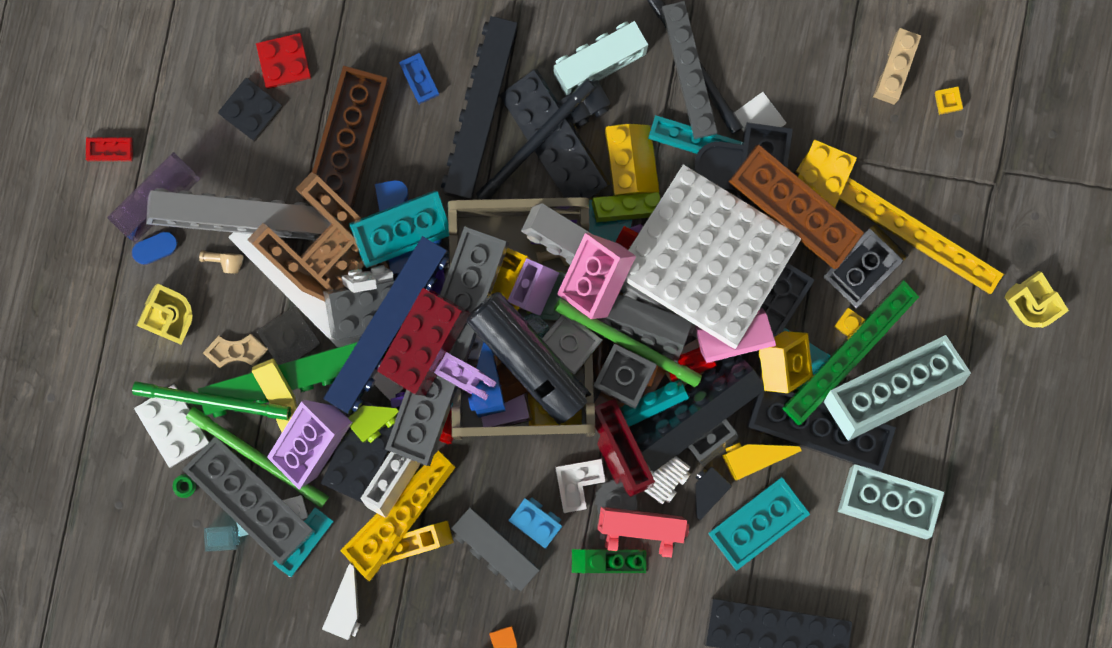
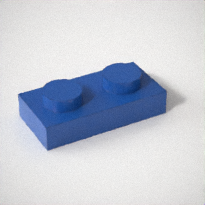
(419, 78)

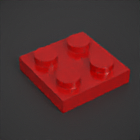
(283, 61)

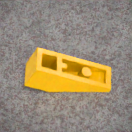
(422, 541)

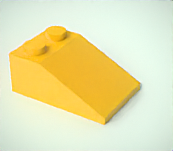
(751, 458)

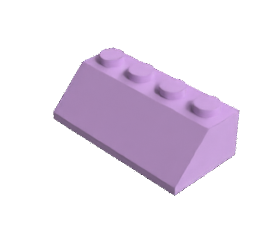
(308, 441)

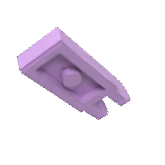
(463, 375)

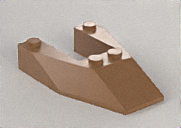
(329, 256)

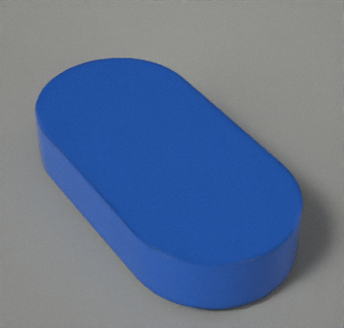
(154, 248)

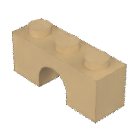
(897, 66)

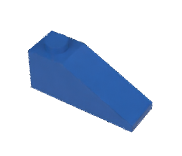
(495, 401)

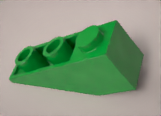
(608, 561)

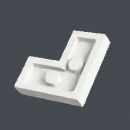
(362, 281)
(573, 478)

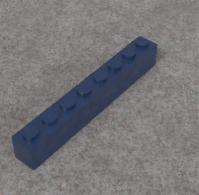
(377, 338)

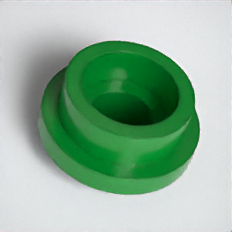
(177, 486)

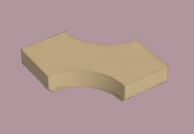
(246, 350)

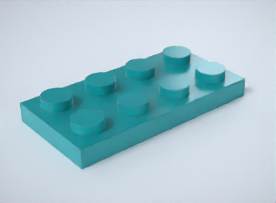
(400, 228)
(758, 523)

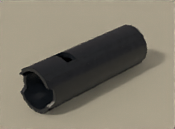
(528, 357)

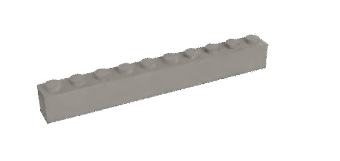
(564, 238)

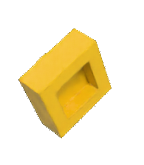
(948, 100)
(848, 322)

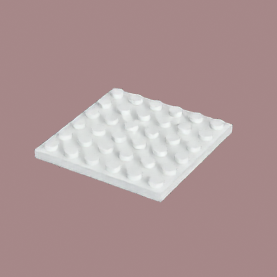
(709, 256)

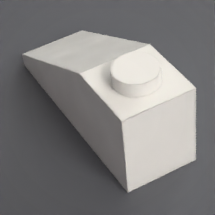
(344, 610)

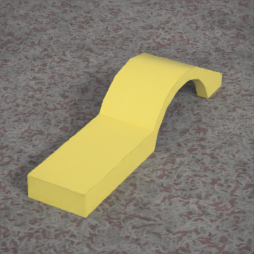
(275, 387)

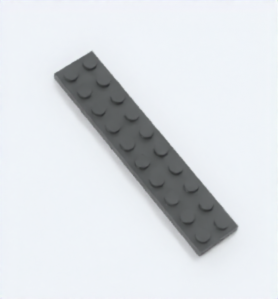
(466, 285)

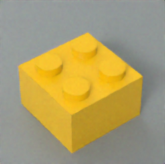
(787, 363)

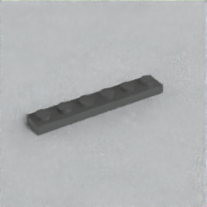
(689, 70)

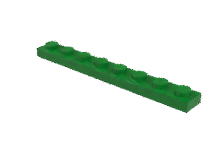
(850, 352)

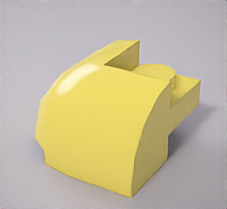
(1036, 301)
(166, 314)

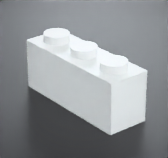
(389, 483)

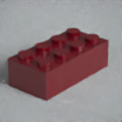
(423, 341)

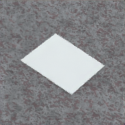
(759, 111)

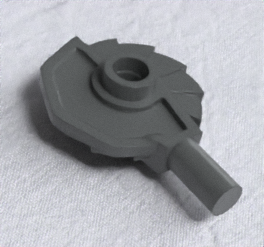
(614, 496)

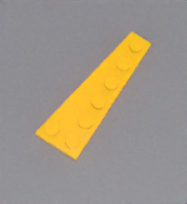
(381, 534)

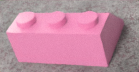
(596, 276)
(755, 338)

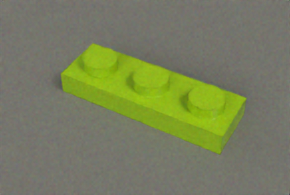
(625, 206)

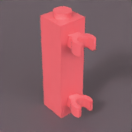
(642, 525)

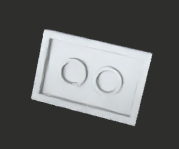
(170, 430)

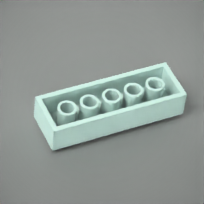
(896, 387)

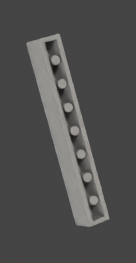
(234, 214)

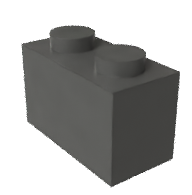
(714, 442)

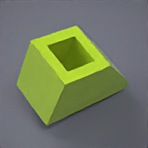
(370, 420)

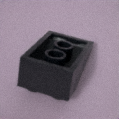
(866, 266)

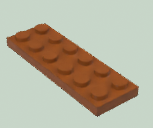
(796, 206)

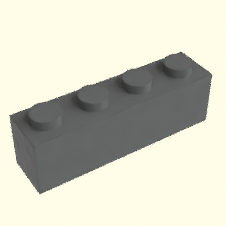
(495, 549)

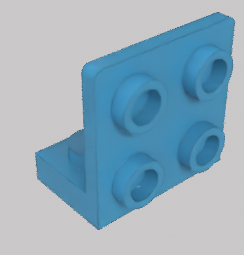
(535, 522)

